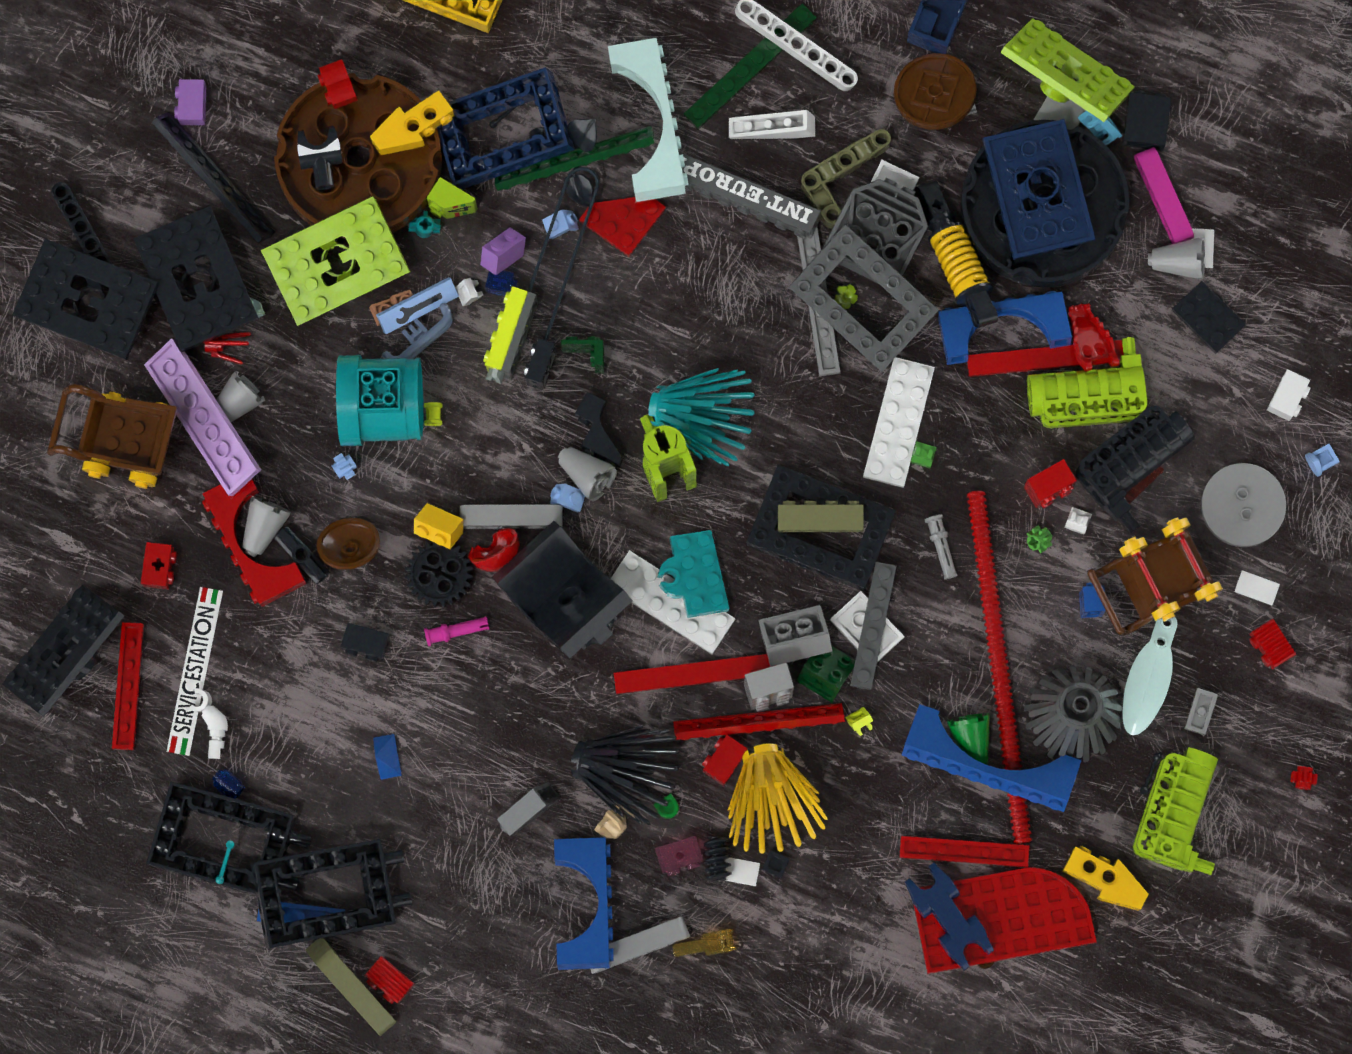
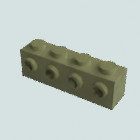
(820, 518)

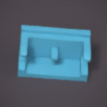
(1100, 128)

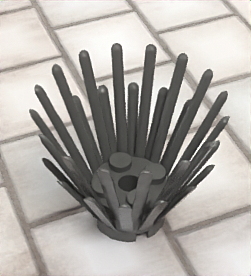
(1066, 719)

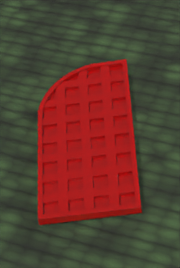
(1022, 915)

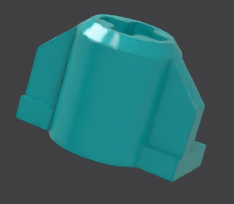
(425, 226)

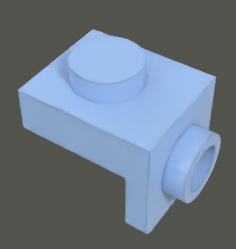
(564, 222)
(567, 497)

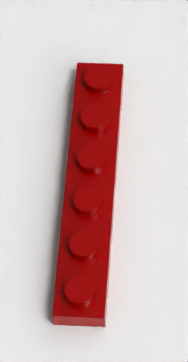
(127, 686)
(964, 851)

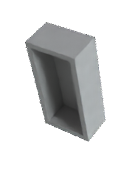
(769, 687)

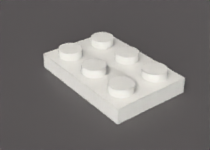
(850, 622)

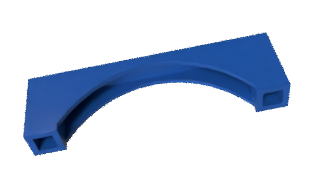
(1042, 785)

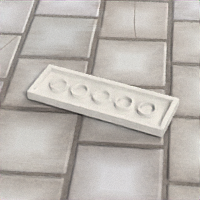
(898, 422)
(642, 585)

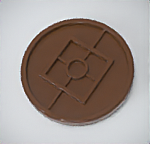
(935, 91)

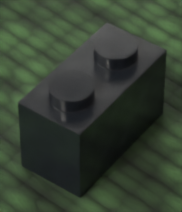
(365, 642)

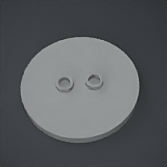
(1243, 505)

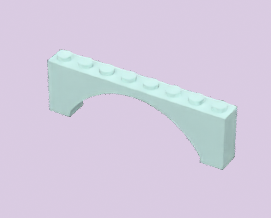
(643, 65)

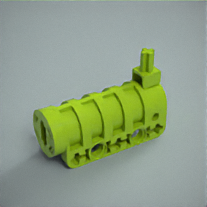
(1090, 393)

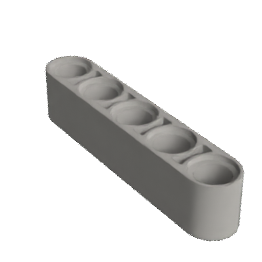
(510, 516)
(647, 941)

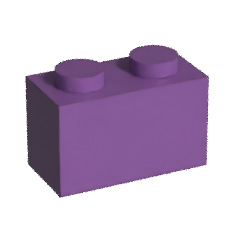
(191, 102)
(503, 251)

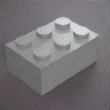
(795, 635)

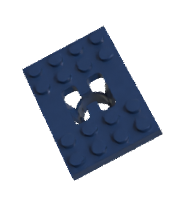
(1032, 152)

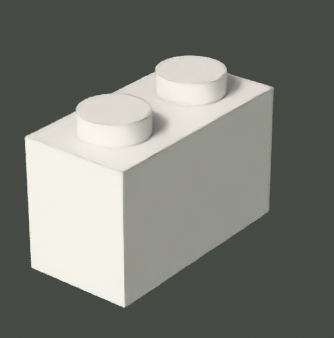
(1288, 395)

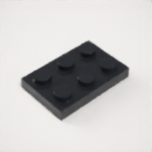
(1208, 317)

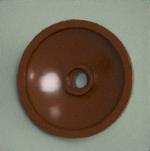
(348, 543)

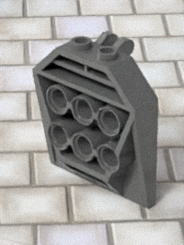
(888, 200)

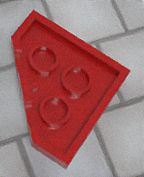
(623, 221)

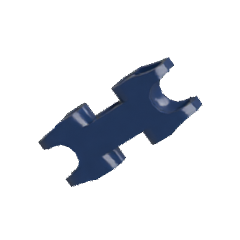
(958, 930)

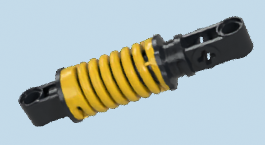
(956, 256)

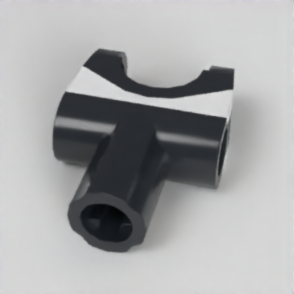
(320, 158)

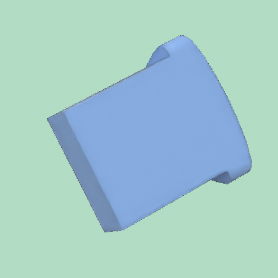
(1321, 459)

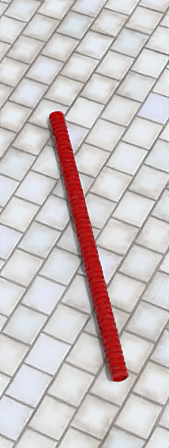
(998, 658)

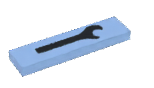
(417, 305)

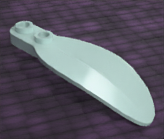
(1149, 679)

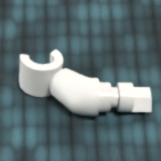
(216, 723)

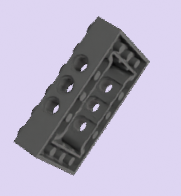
(850, 244)

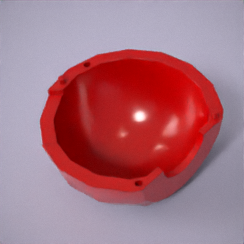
(499, 553)

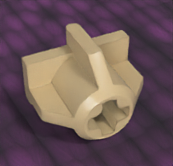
(611, 825)

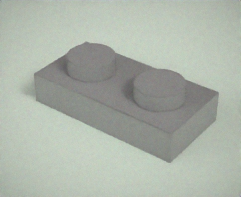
(1201, 711)

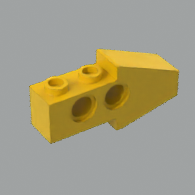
(394, 134)
(1122, 891)

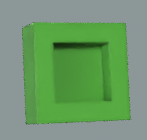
(923, 454)

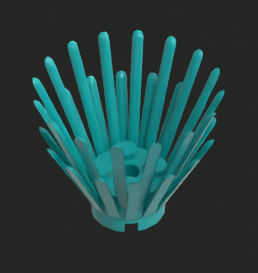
(687, 412)

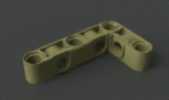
(832, 169)

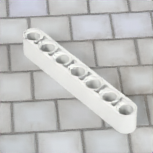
(806, 45)

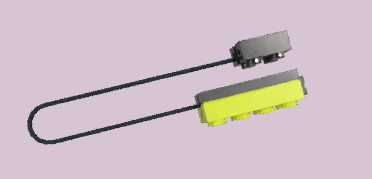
(518, 316)

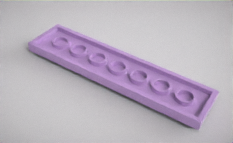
(202, 417)

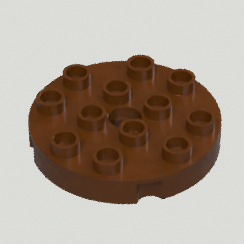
(395, 179)

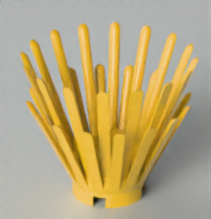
(763, 778)

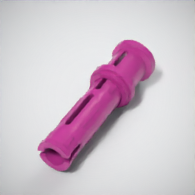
(446, 632)

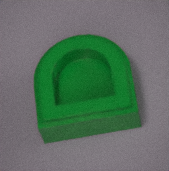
(669, 811)

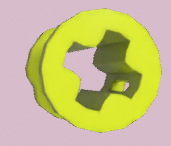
(433, 414)

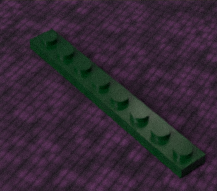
(744, 71)
(565, 162)

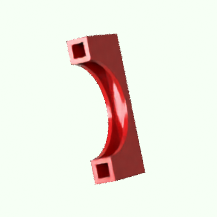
(265, 581)

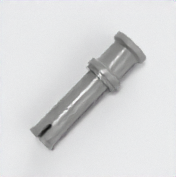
(939, 536)

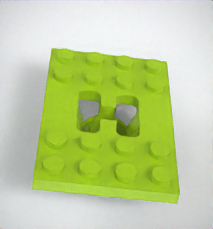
(1041, 50)
(369, 244)

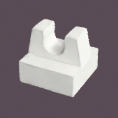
(467, 292)
(1078, 520)

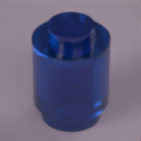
(228, 783)

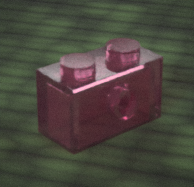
(679, 855)

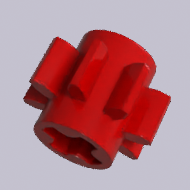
(1304, 778)

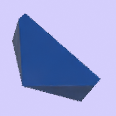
(387, 756)

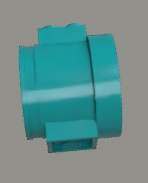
(379, 399)

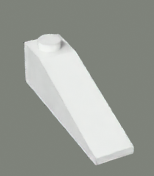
(773, 126)

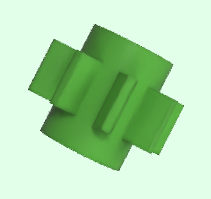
(1039, 539)

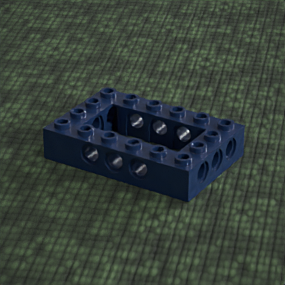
(537, 86)

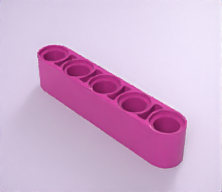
(1163, 196)

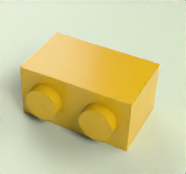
(438, 526)

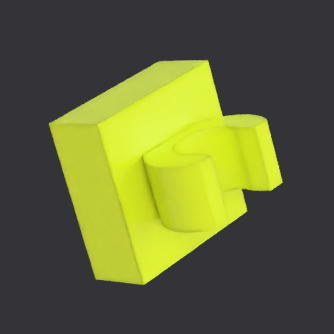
(859, 719)

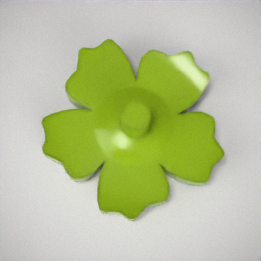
(846, 297)

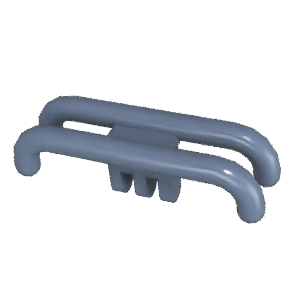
(422, 337)

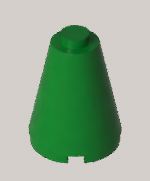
(972, 735)

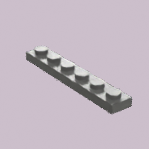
(873, 625)

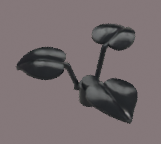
(584, 136)

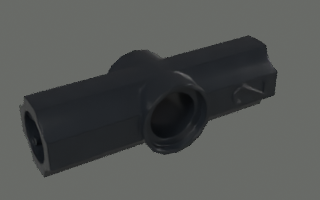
(293, 545)

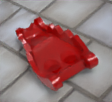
(1090, 339)

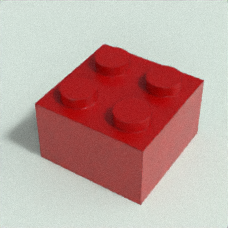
(1050, 484)

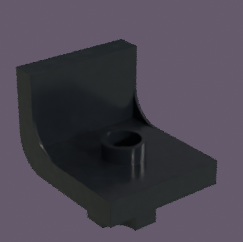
(562, 591)

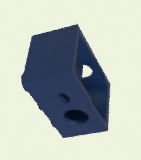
(936, 24)

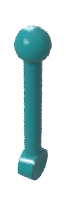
(230, 845)

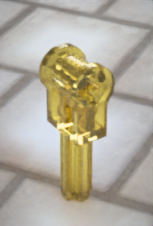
(711, 944)

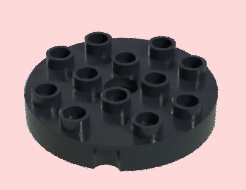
(1106, 201)

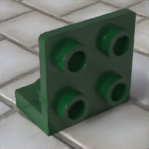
(591, 345)
(826, 673)

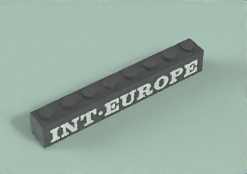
(750, 198)

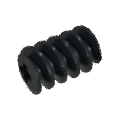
(717, 858)

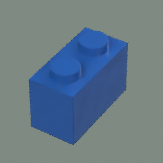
(1090, 602)

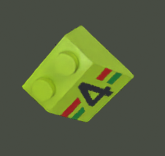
(450, 201)

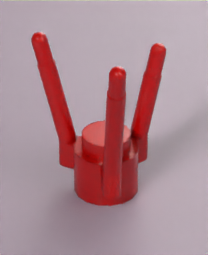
(217, 344)

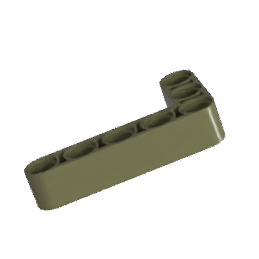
(350, 986)

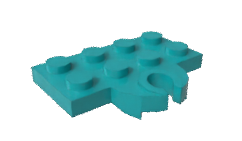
(695, 574)

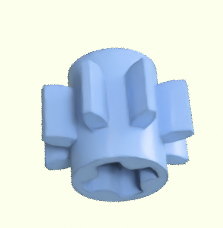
(344, 466)

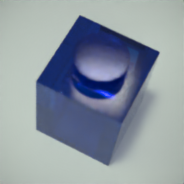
(500, 283)

